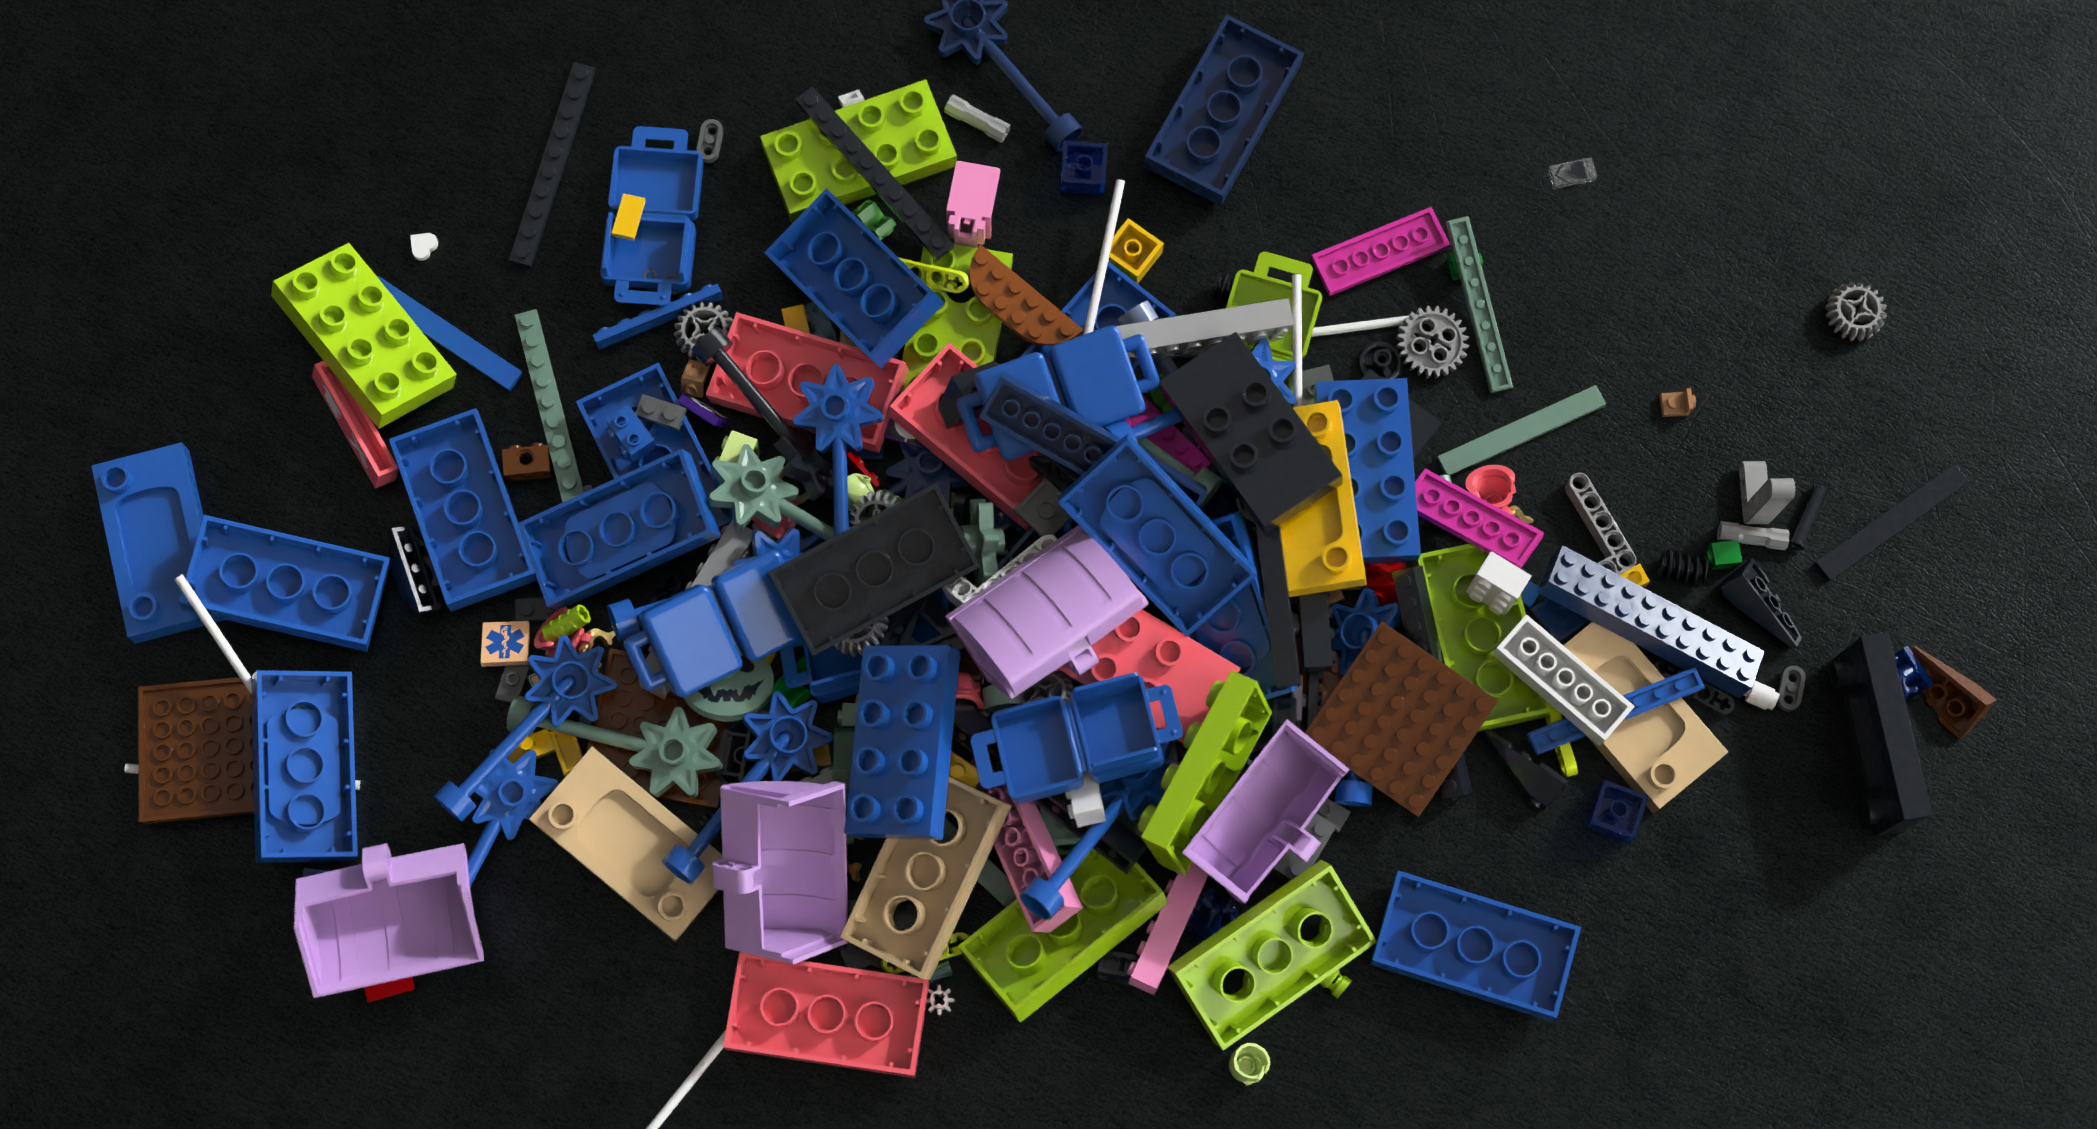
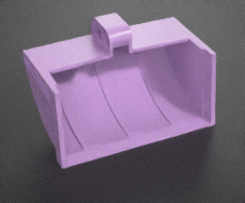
(1046, 613)
(1267, 813)
(783, 868)
(386, 919)

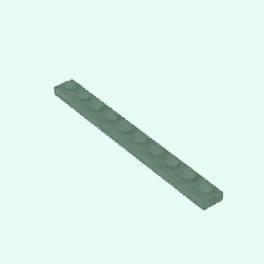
(549, 405)

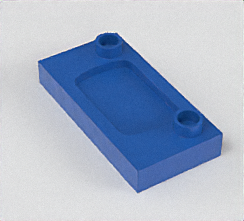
(619, 529)
(151, 533)
(1157, 535)
(1241, 625)
(303, 766)

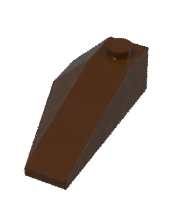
(1953, 696)

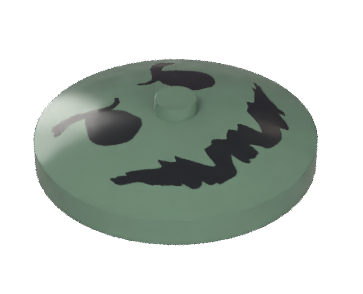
(735, 694)

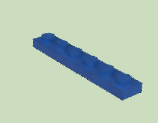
(650, 319)

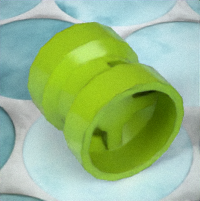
(1340, 984)

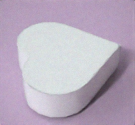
(423, 245)

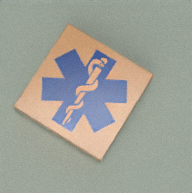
(505, 643)

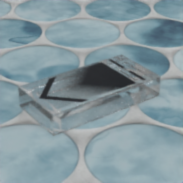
(1572, 173)

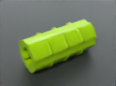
(566, 623)

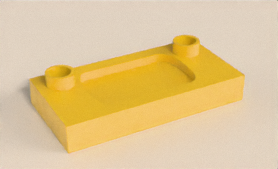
(1324, 538)

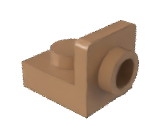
(694, 378)
(1677, 403)

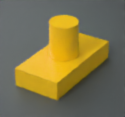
(539, 742)
(963, 770)

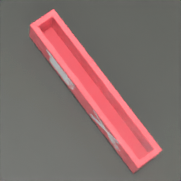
(357, 427)

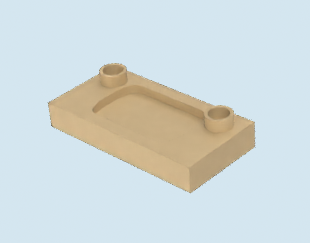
(1657, 749)
(623, 839)

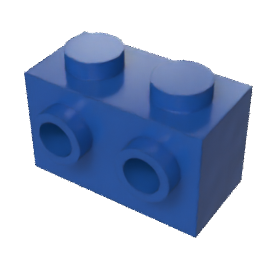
(630, 433)

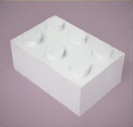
(1498, 584)

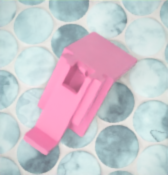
(971, 203)

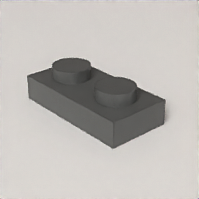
(660, 412)

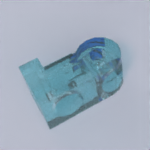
(820, 322)

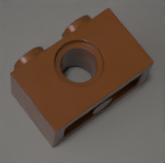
(537, 469)

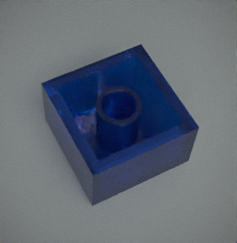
(1083, 167)
(1616, 811)

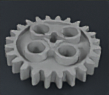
(1438, 323)

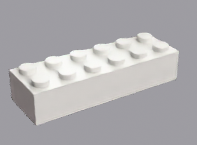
(1563, 680)

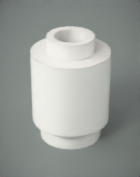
(1762, 696)

